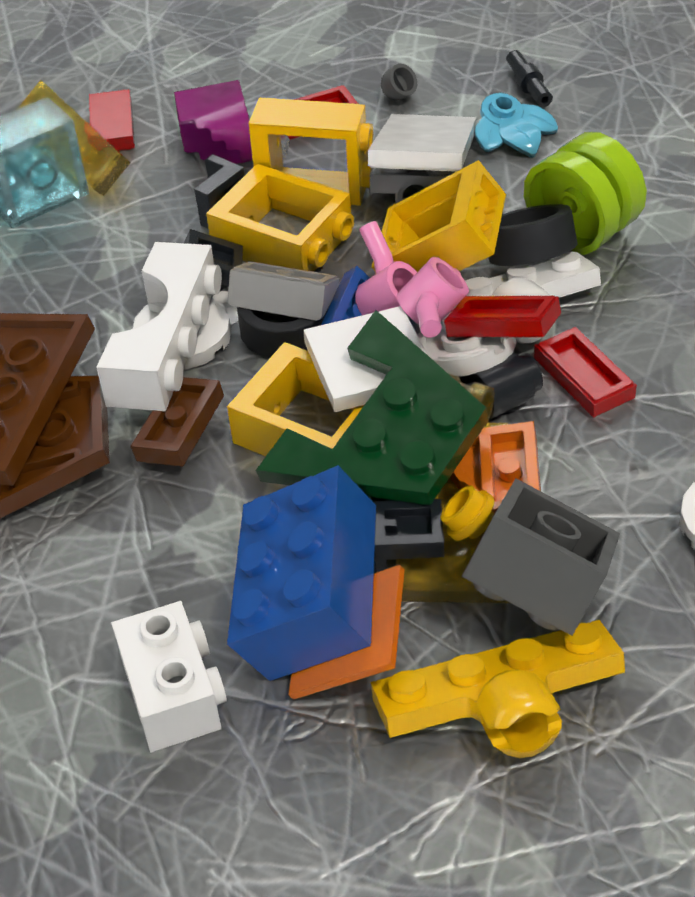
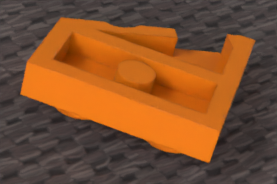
(499, 458)

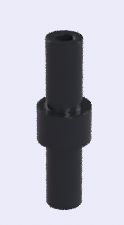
(529, 78)

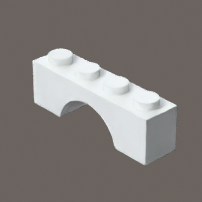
(147, 362)

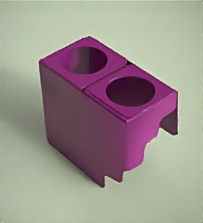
(215, 121)

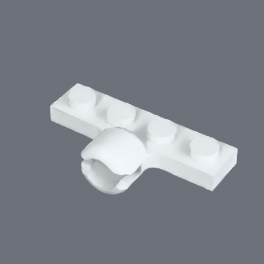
(556, 277)

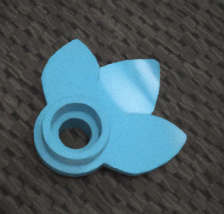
(512, 123)

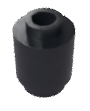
(512, 381)

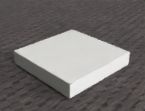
(345, 380)

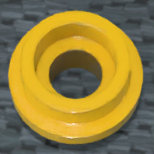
(468, 513)

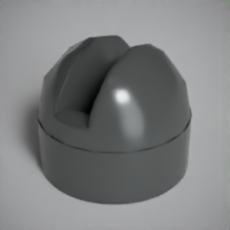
(399, 82)

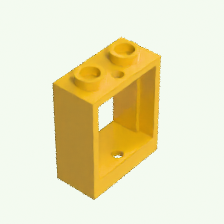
(317, 120)
(263, 189)
(447, 220)
(258, 406)

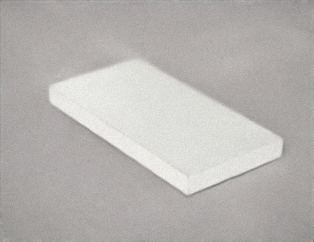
(422, 143)

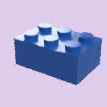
(304, 575)

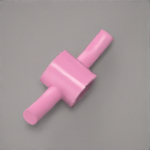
(381, 289)
(432, 295)

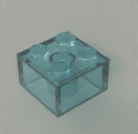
(38, 162)

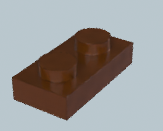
(172, 434)

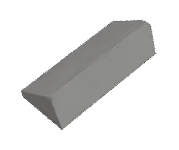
(281, 290)

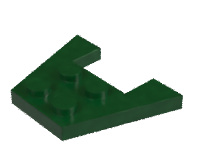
(404, 435)

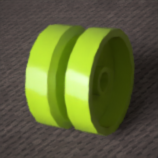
(596, 181)

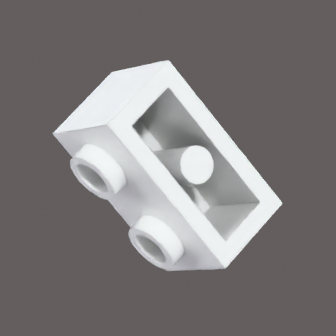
(168, 676)

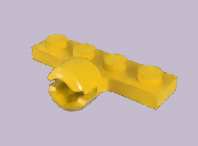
(501, 688)

